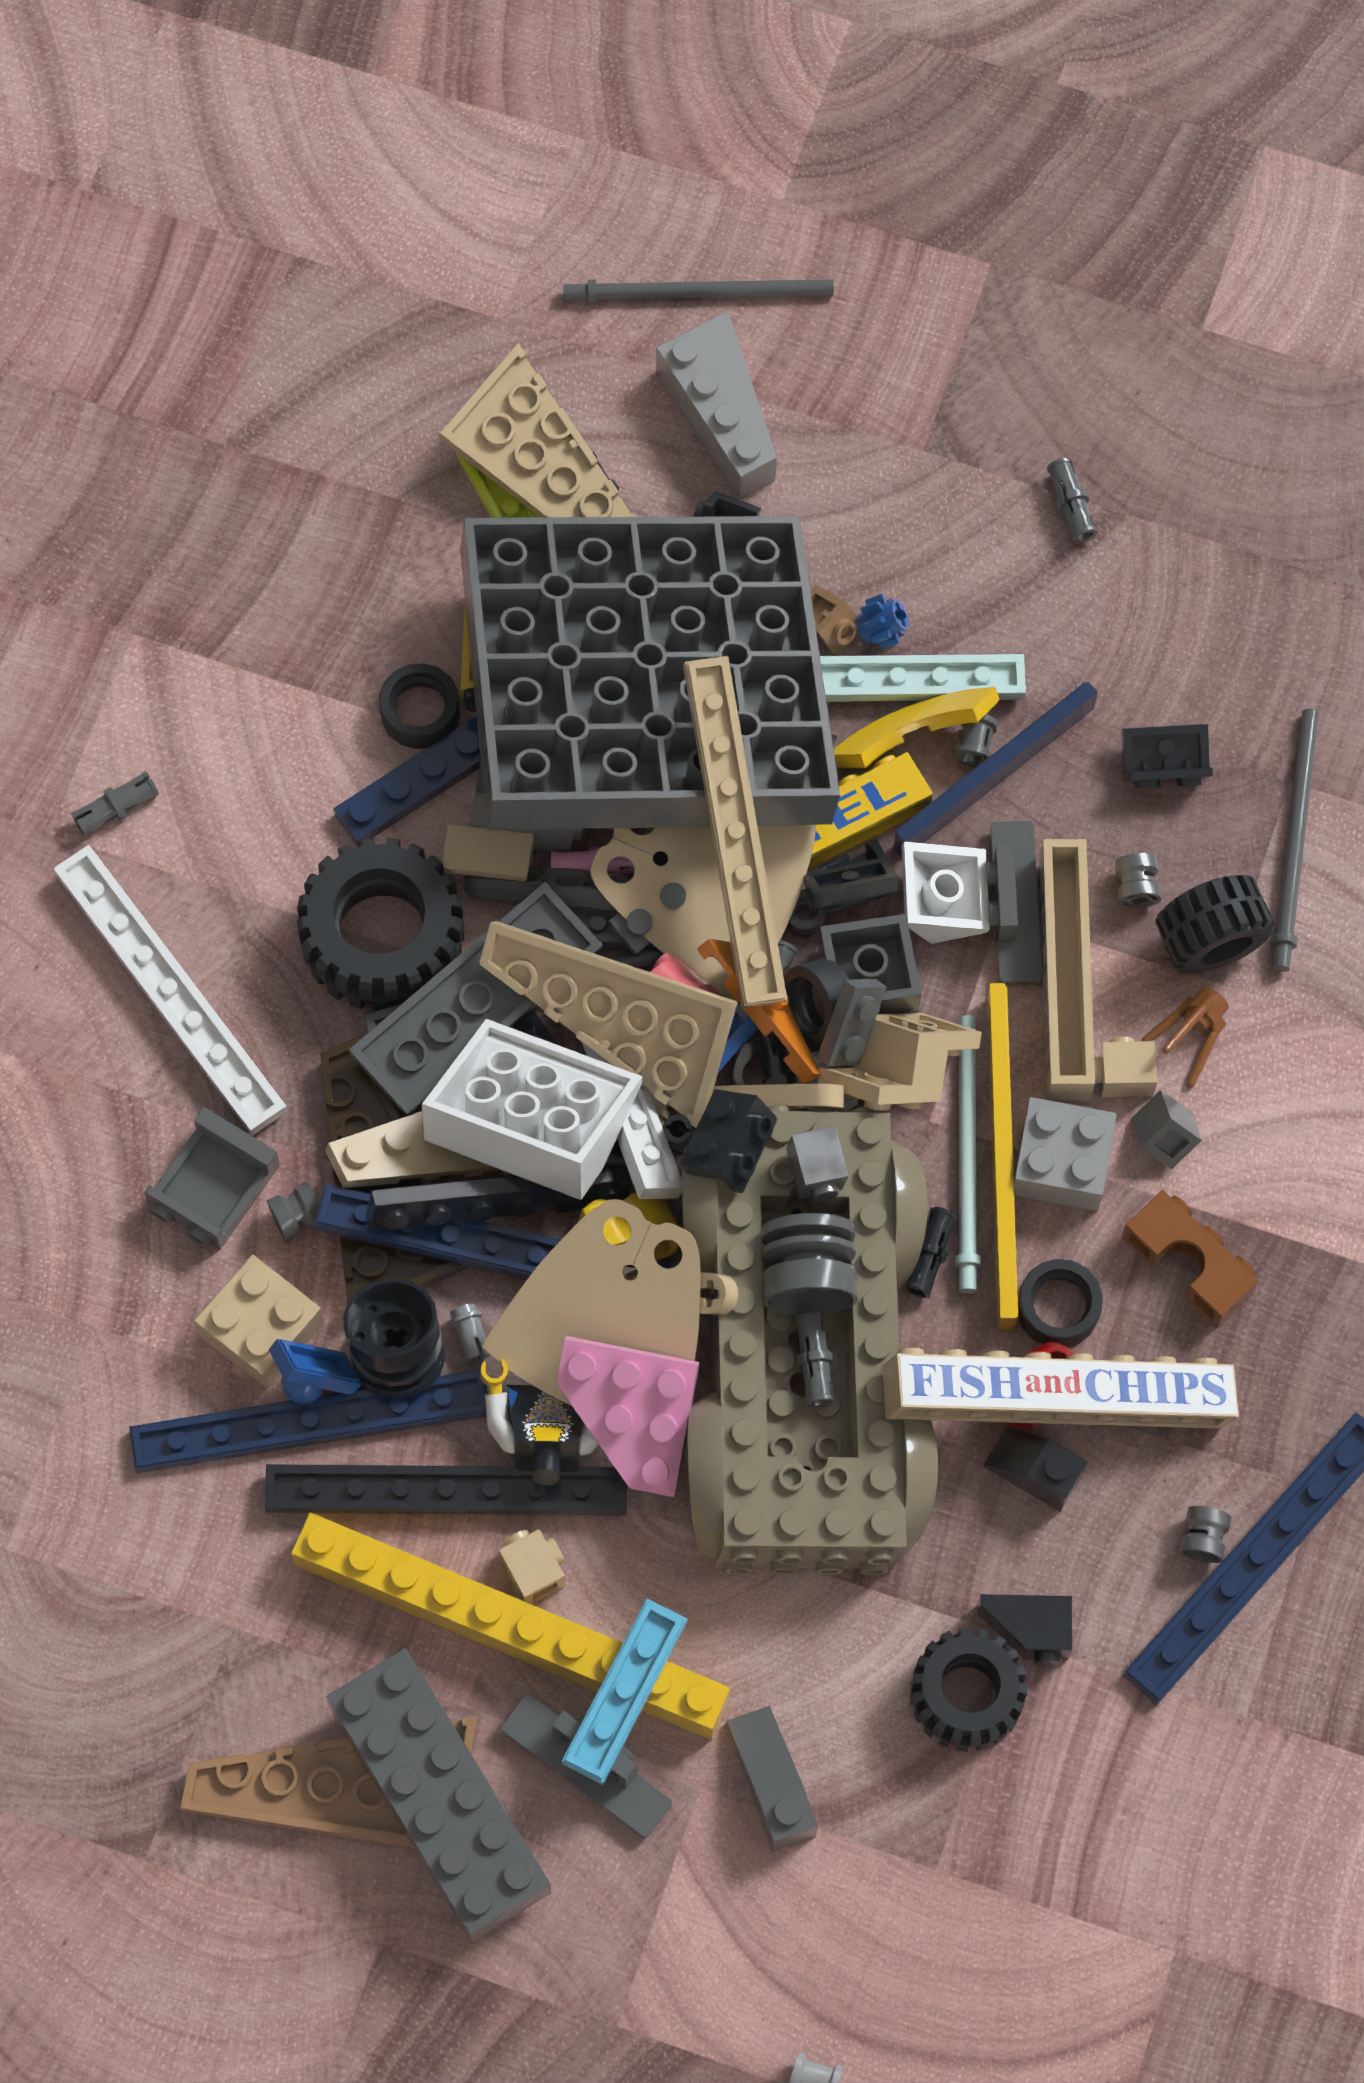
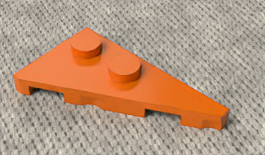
(768, 1017)

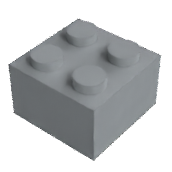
(1064, 1154)

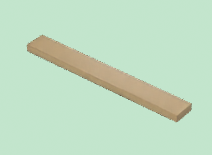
(734, 832)

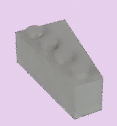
(717, 397)

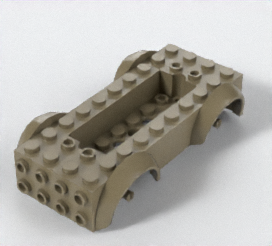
(764, 1469)

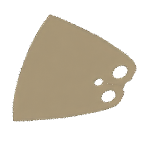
(694, 866)
(585, 1296)

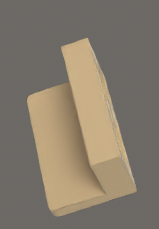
(488, 852)

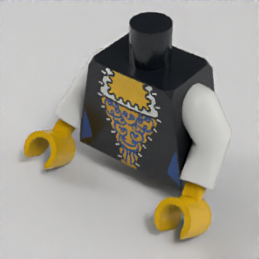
(535, 1428)

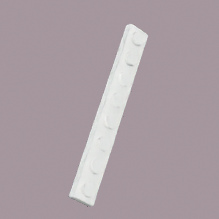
(170, 990)

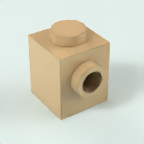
(1126, 1068)
(533, 1565)

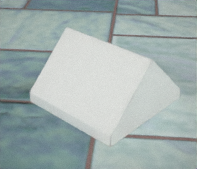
(945, 891)

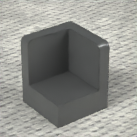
(1166, 1129)

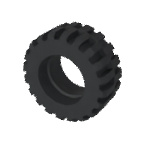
(371, 873)

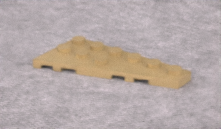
(531, 446)
(621, 1012)

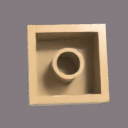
(254, 1313)

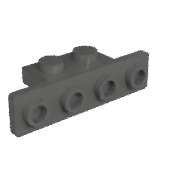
(1015, 902)
(624, 1791)

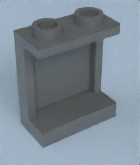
(213, 1180)

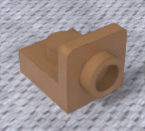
(833, 620)

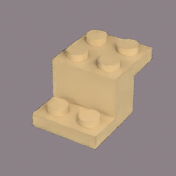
(902, 1061)

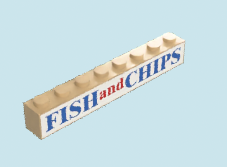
(1059, 1389)

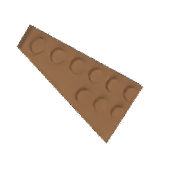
(302, 1789)

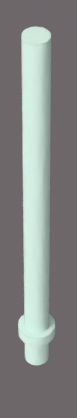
(967, 1260)

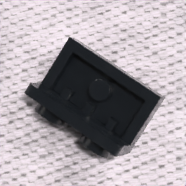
(1166, 754)
(729, 1138)

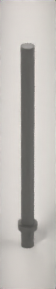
(686, 290)
(1284, 938)

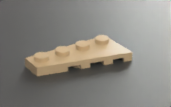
(396, 1153)

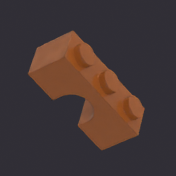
(1168, 1228)

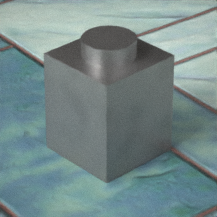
(817, 1163)

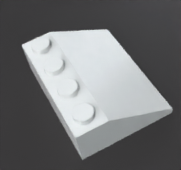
(530, 1108)

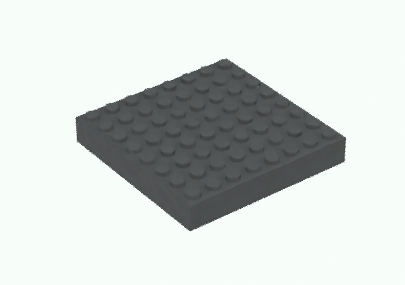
(585, 679)

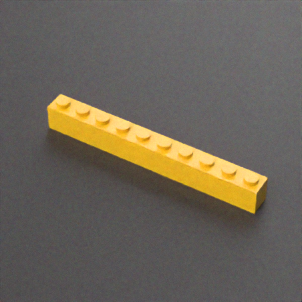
(496, 1620)

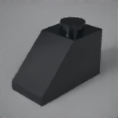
(1037, 1466)
(1031, 1624)

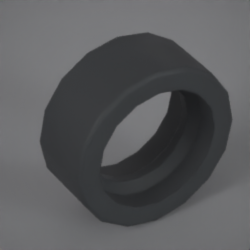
(414, 676)
(798, 981)
(1061, 1270)

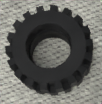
(1215, 924)
(983, 1654)

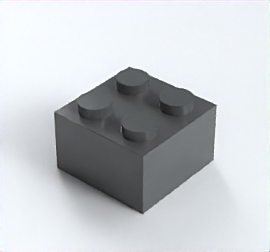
(876, 951)

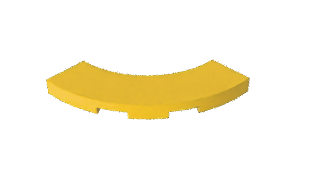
(935, 713)

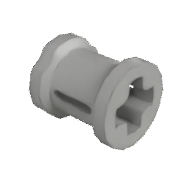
(812, 2072)

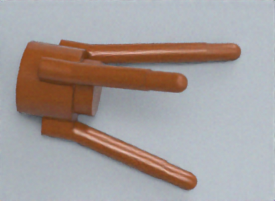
(1200, 1013)

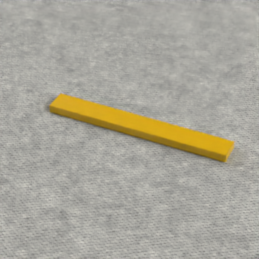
(1002, 1157)

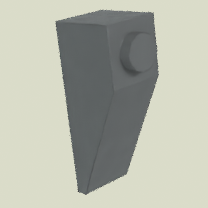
(772, 1779)

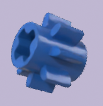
(882, 621)

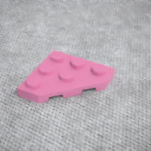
(633, 1408)

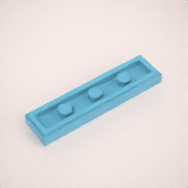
(624, 1691)

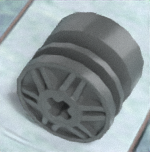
(809, 1264)

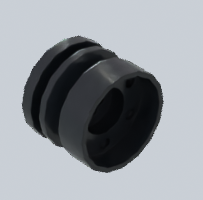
(394, 1338)

